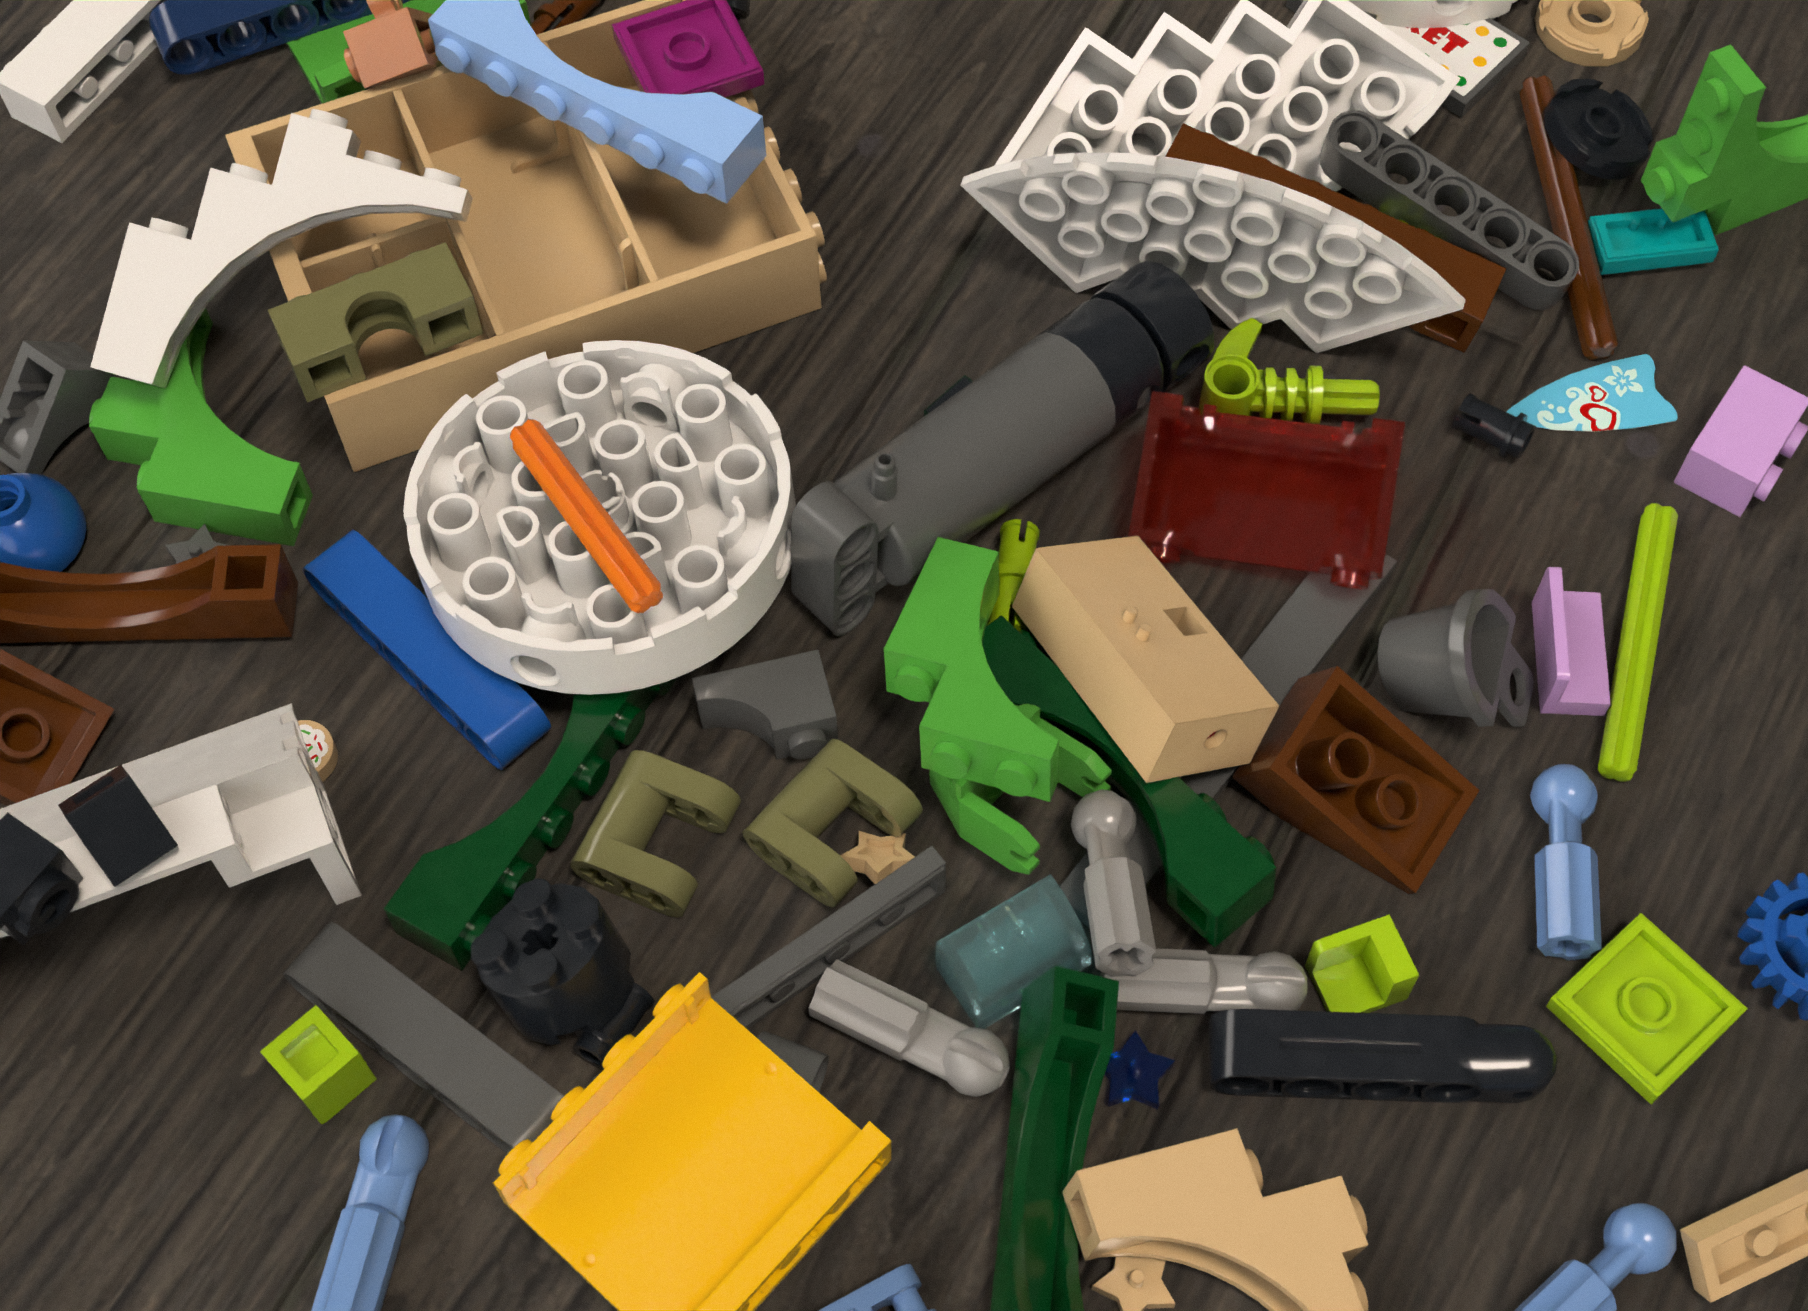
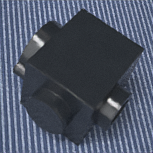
(35, 882)

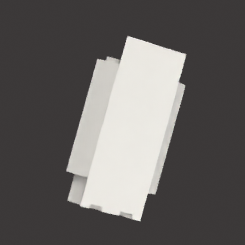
(225, 797)

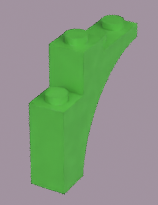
(1726, 157)
(192, 461)

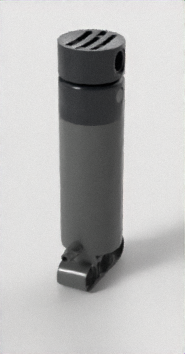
(994, 441)

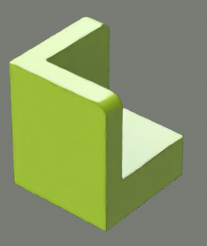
(1362, 968)
(319, 1064)

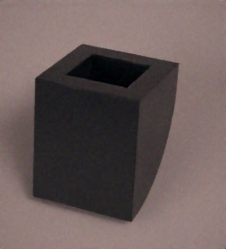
(117, 825)

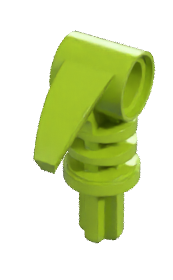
(1265, 393)

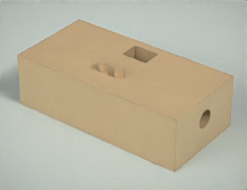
(1144, 658)

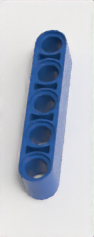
(405, 632)

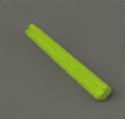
(1638, 643)

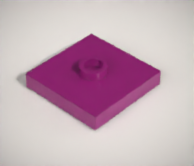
(689, 50)

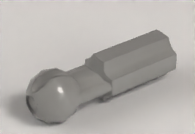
(1114, 885)
(1213, 982)
(909, 1030)

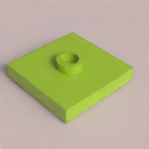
(1646, 1008)

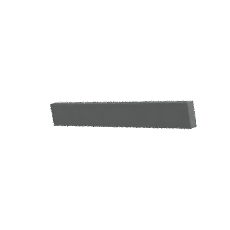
(1286, 650)

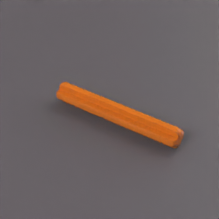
(586, 516)

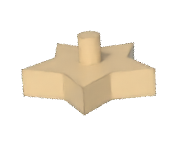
(877, 855)
(1135, 1284)

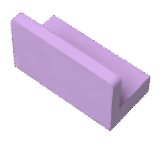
(1569, 649)

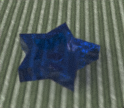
(1136, 1073)

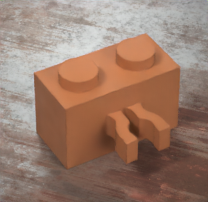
(390, 45)

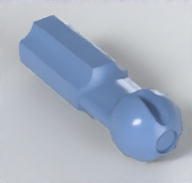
(1565, 867)
(374, 1216)
(1635, 1242)

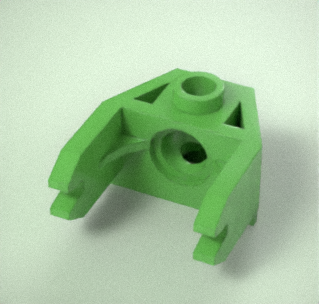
(993, 831)

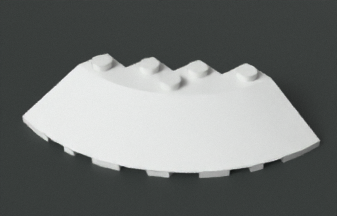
(1250, 87)
(1228, 234)

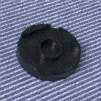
(1598, 129)

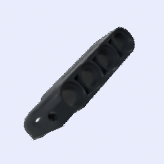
(1376, 1057)

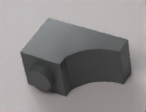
(46, 401)
(776, 700)

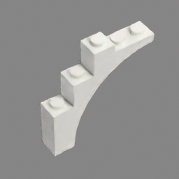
(318, 180)

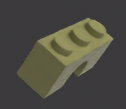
(414, 294)

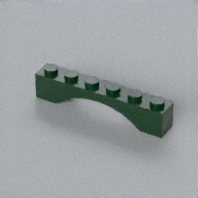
(1208, 866)
(465, 884)
(1057, 1079)

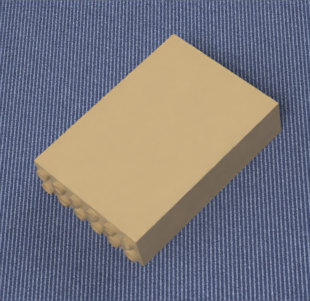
(556, 244)

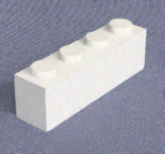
(77, 63)

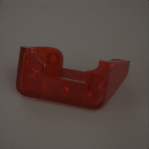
(1268, 491)

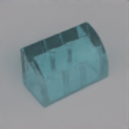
(1009, 949)

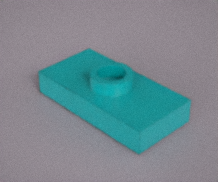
(1650, 241)

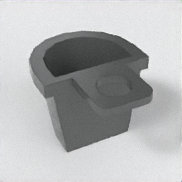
(1457, 661)

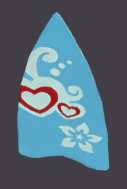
(1600, 399)

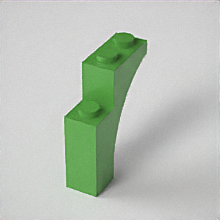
(940, 660)

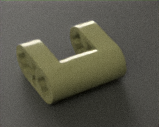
(828, 784)
(615, 844)

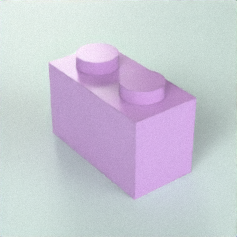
(1742, 441)

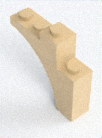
(1207, 1211)

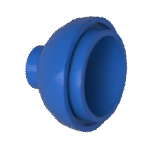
(39, 522)

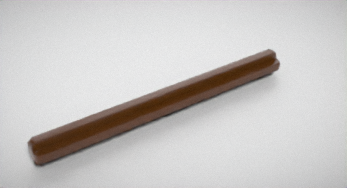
(1570, 224)

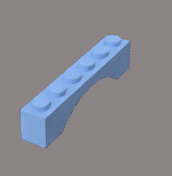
(689, 136)

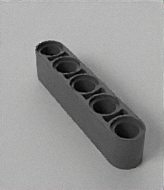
(1439, 184)
(423, 1038)

